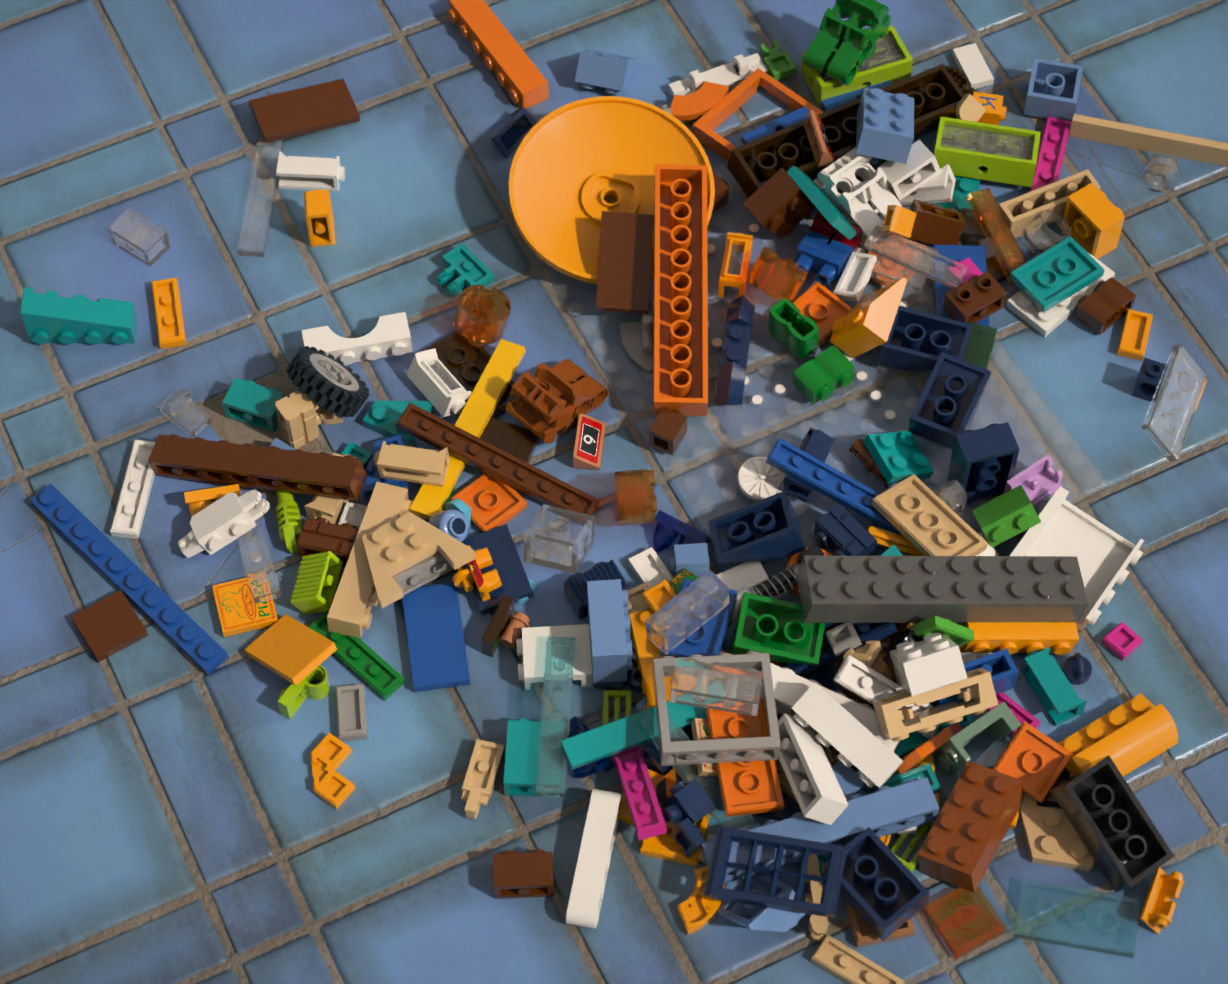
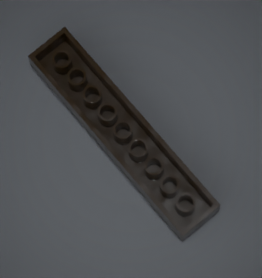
(756, 162)

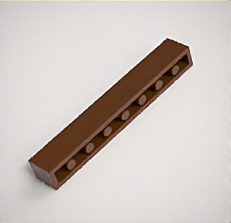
(257, 467)

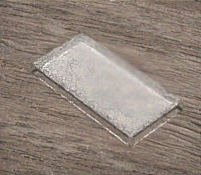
(1175, 402)

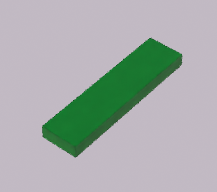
(361, 660)

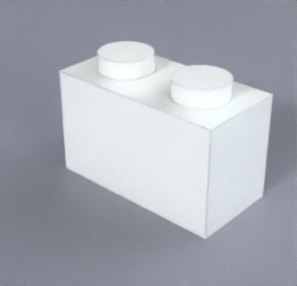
(908, 177)

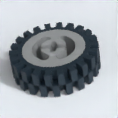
(327, 381)

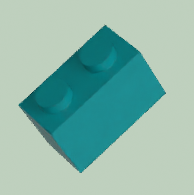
(252, 404)

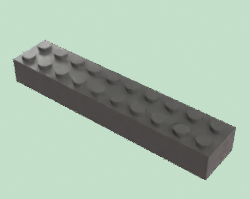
(944, 586)

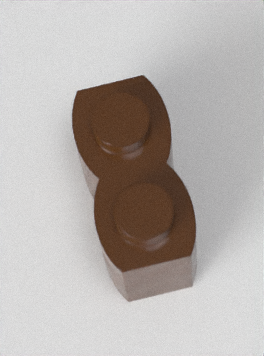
(1105, 305)

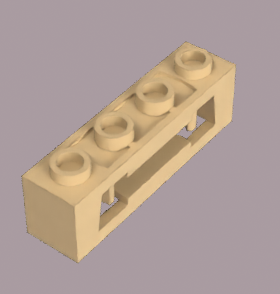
(977, 697)

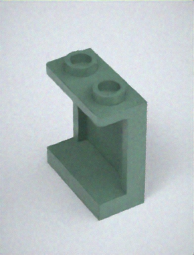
(997, 723)

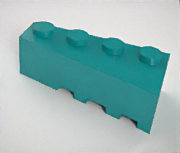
(77, 319)

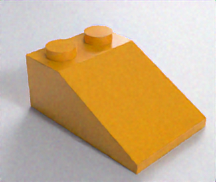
(869, 321)

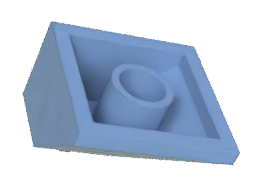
(761, 917)

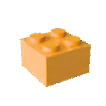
(1093, 220)

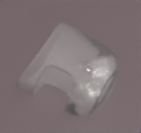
(1038, 236)

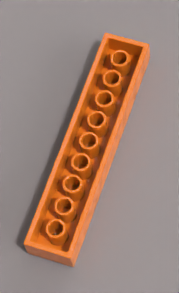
(680, 290)

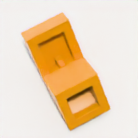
(899, 221)

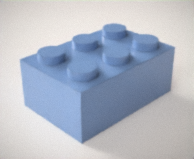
(885, 125)
(609, 631)

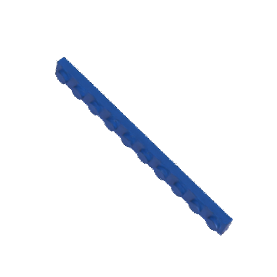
(129, 579)

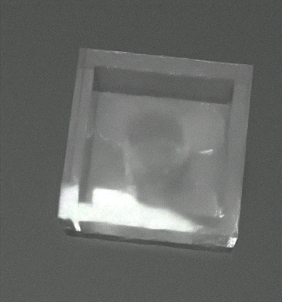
(559, 539)

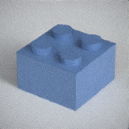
(1053, 89)

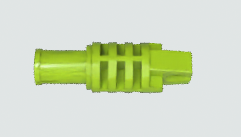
(288, 520)

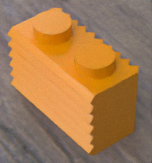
(319, 218)

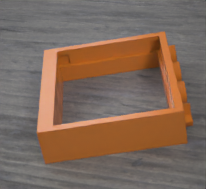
(704, 126)

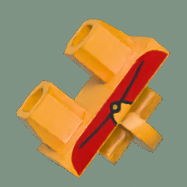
(485, 582)

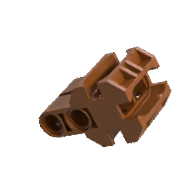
(554, 398)

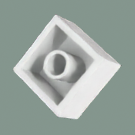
(927, 664)

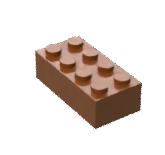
(971, 826)

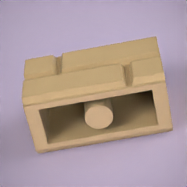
(298, 419)

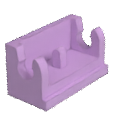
(1037, 480)

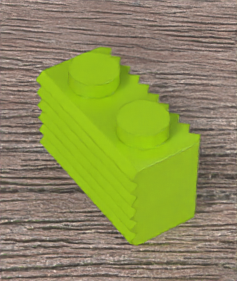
(316, 582)

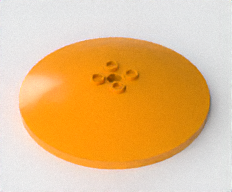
(581, 157)

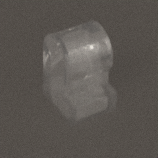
(953, 495)

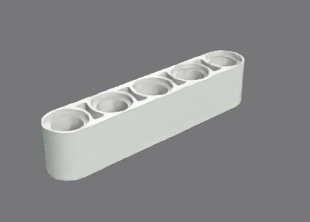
(594, 859)

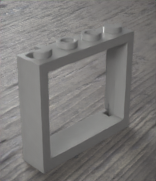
(716, 749)

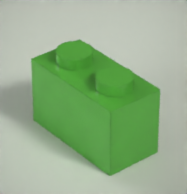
(1006, 516)

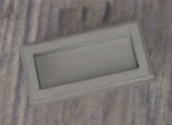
(351, 712)

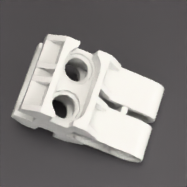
(863, 202)

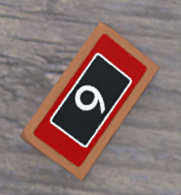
(818, 140)
(588, 443)

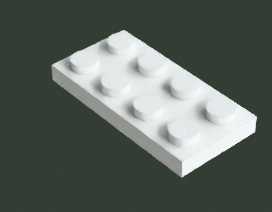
(1051, 319)

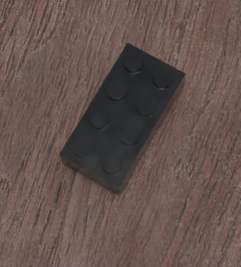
(1112, 823)

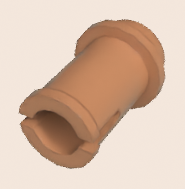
(514, 629)

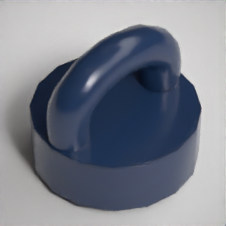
(1077, 669)

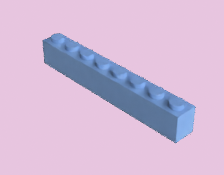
(883, 811)

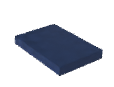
(506, 562)

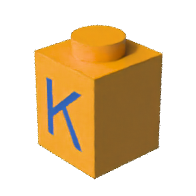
(993, 103)

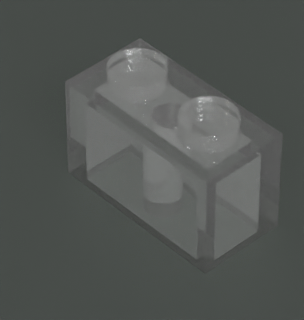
(139, 236)

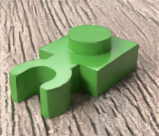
(778, 63)

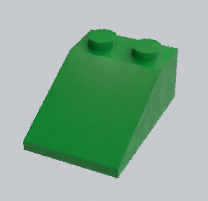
(776, 629)

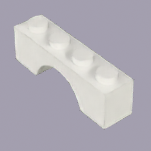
(387, 339)

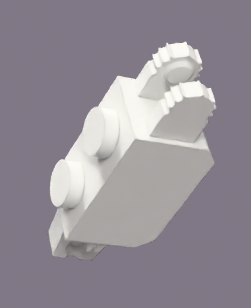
(223, 522)

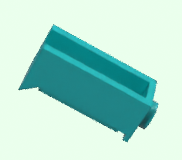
(1052, 687)

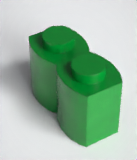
(792, 328)
(823, 375)

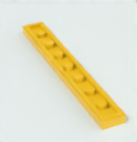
(473, 420)

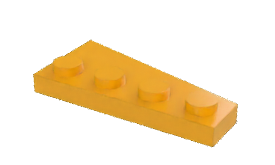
(646, 652)

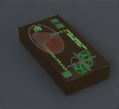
(497, 625)

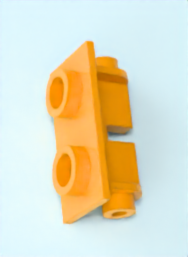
(1158, 907)

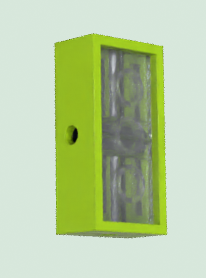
(889, 62)
(987, 151)

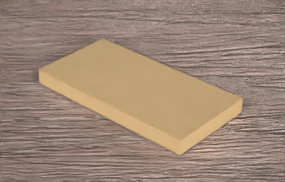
(927, 520)

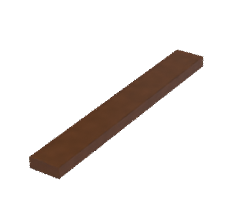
(494, 461)

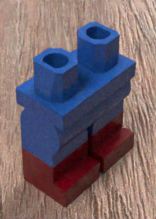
(826, 250)

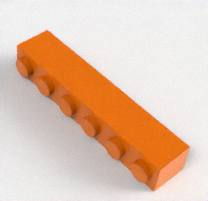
(499, 51)

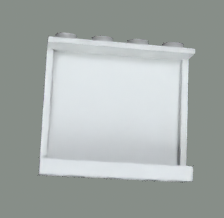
(1099, 550)

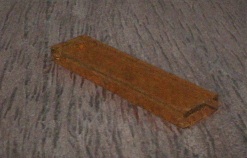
(996, 231)

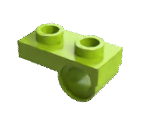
(293, 696)

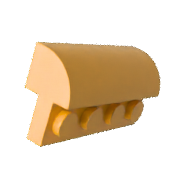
(1127, 734)

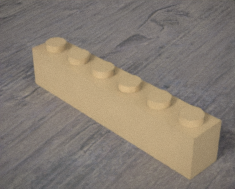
(356, 589)

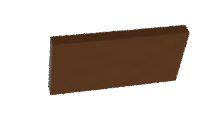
(304, 110)
(624, 262)

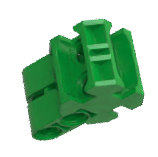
(844, 45)

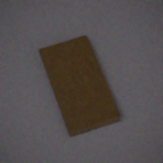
(467, 365)

